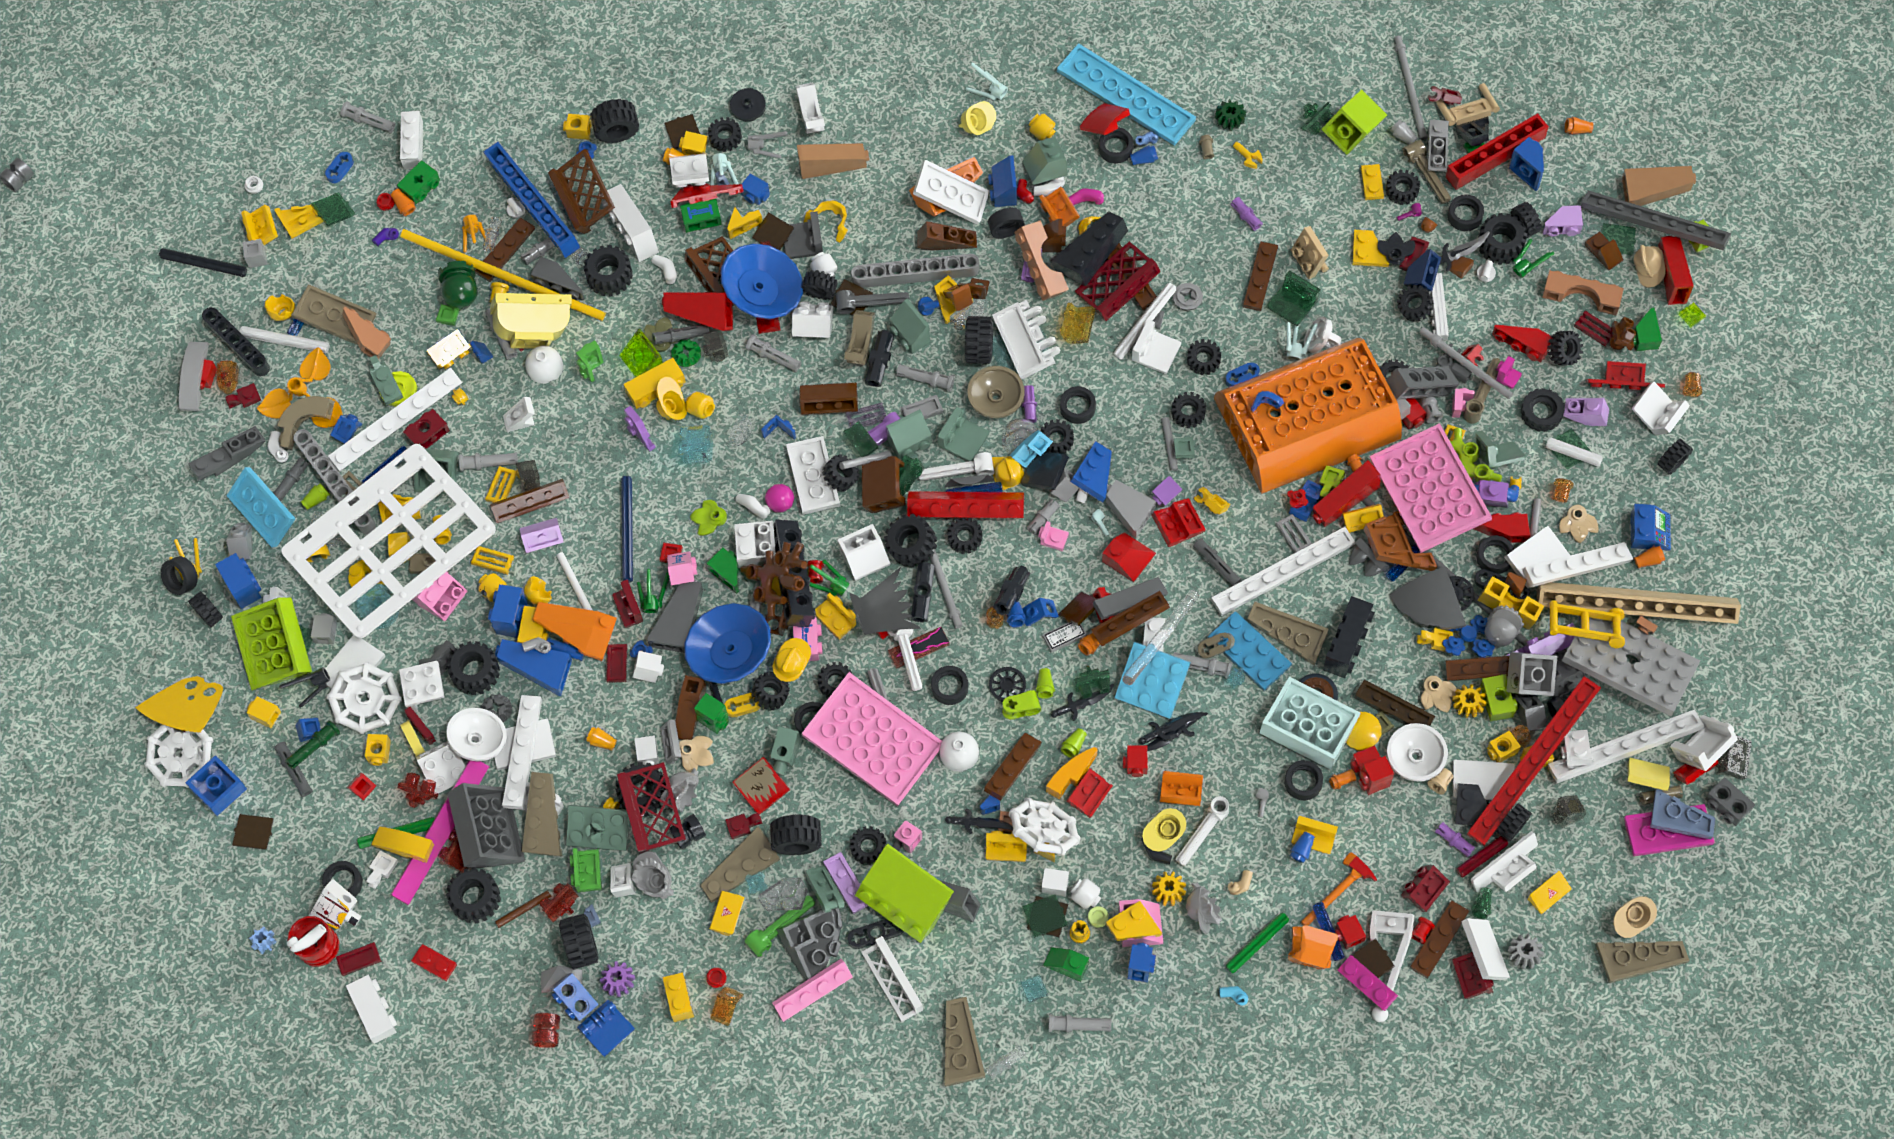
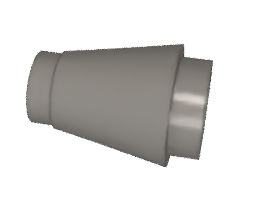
(1403, 132)

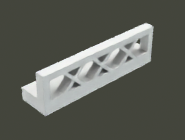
(899, 975)

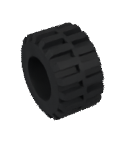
(614, 121)
(1503, 225)
(608, 283)
(978, 340)
(903, 528)
(479, 681)
(656, 775)
(795, 834)
(479, 909)
(578, 941)

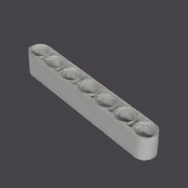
(923, 266)
(329, 475)

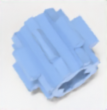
(259, 935)

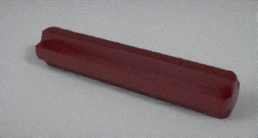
(1482, 856)

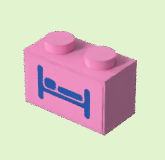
(681, 568)
(810, 635)

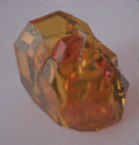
(227, 376)

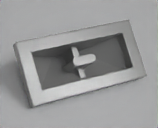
(554, 975)

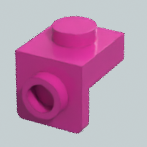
(1506, 373)

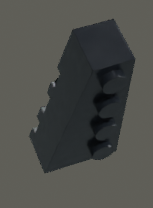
(1091, 249)
(1348, 635)

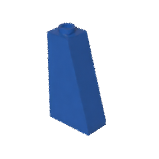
(544, 669)

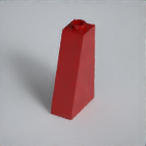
(1677, 275)
(706, 308)
(1347, 494)

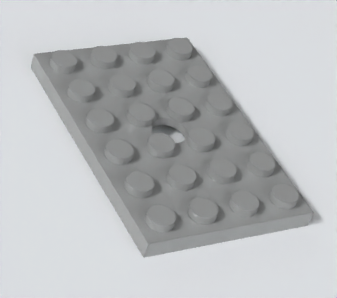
(1655, 680)

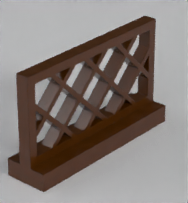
(568, 197)
(701, 271)

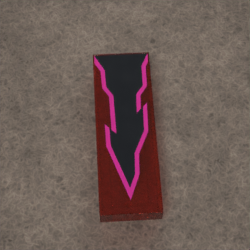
(921, 646)

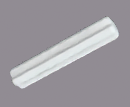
(1573, 451)

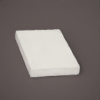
(1538, 549)
(353, 654)
(542, 750)
(1488, 775)
(1485, 949)

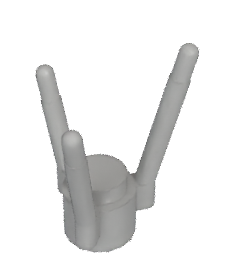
(756, 142)

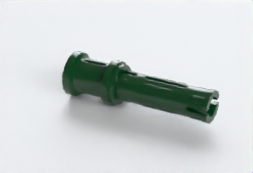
(318, 740)

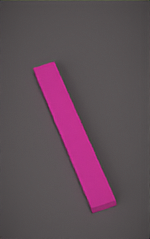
(438, 833)

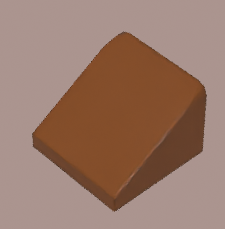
(1461, 266)
(1516, 583)

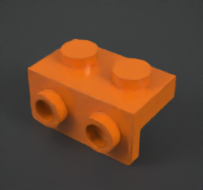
(1059, 207)
(1181, 788)

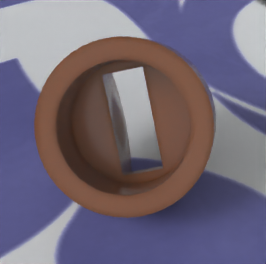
(1428, 225)

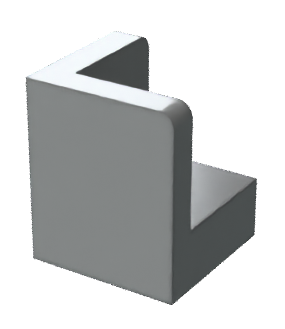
(255, 253)
(1065, 488)

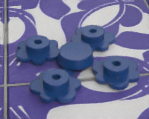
(1469, 634)

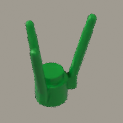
(1523, 267)
(837, 584)
(651, 603)

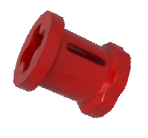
(814, 576)
(1422, 929)

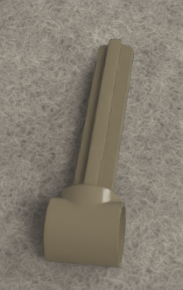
(1416, 154)
(1477, 403)

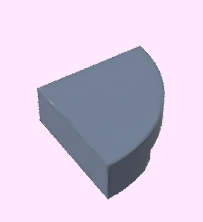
(721, 180)
(592, 916)

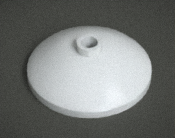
(479, 726)
(1417, 740)

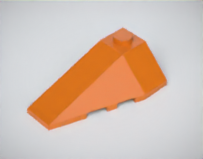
(968, 170)
(580, 627)

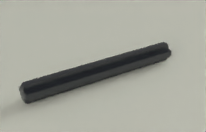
(203, 262)

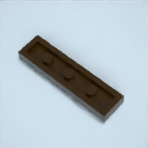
(1392, 705)

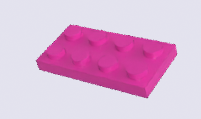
(1652, 840)

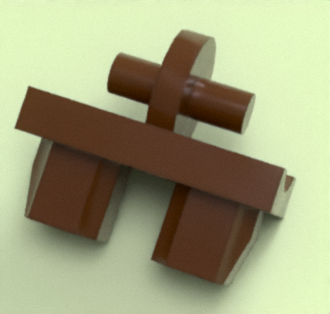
(1622, 334)

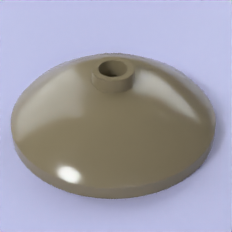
(996, 382)

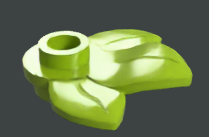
(705, 517)

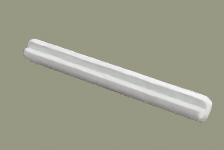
(1149, 314)
(284, 339)

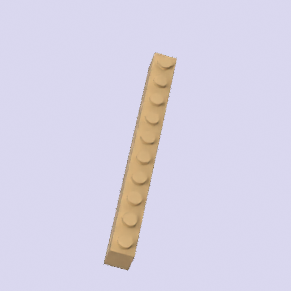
(1642, 602)

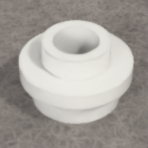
(253, 180)

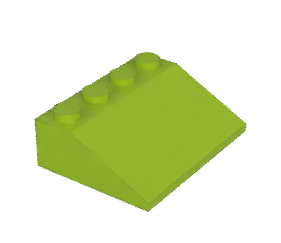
(271, 643)
(904, 893)

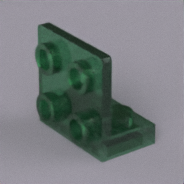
(1294, 298)

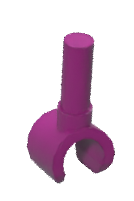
(1415, 212)

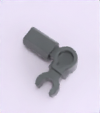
(1459, 372)

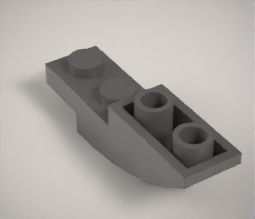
(228, 455)

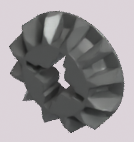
(505, 709)

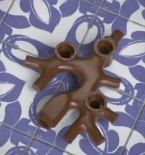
(776, 567)

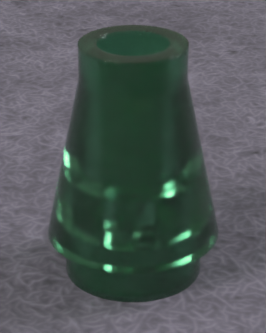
(1482, 905)

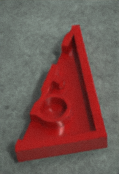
(703, 193)

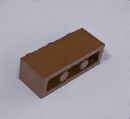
(828, 398)

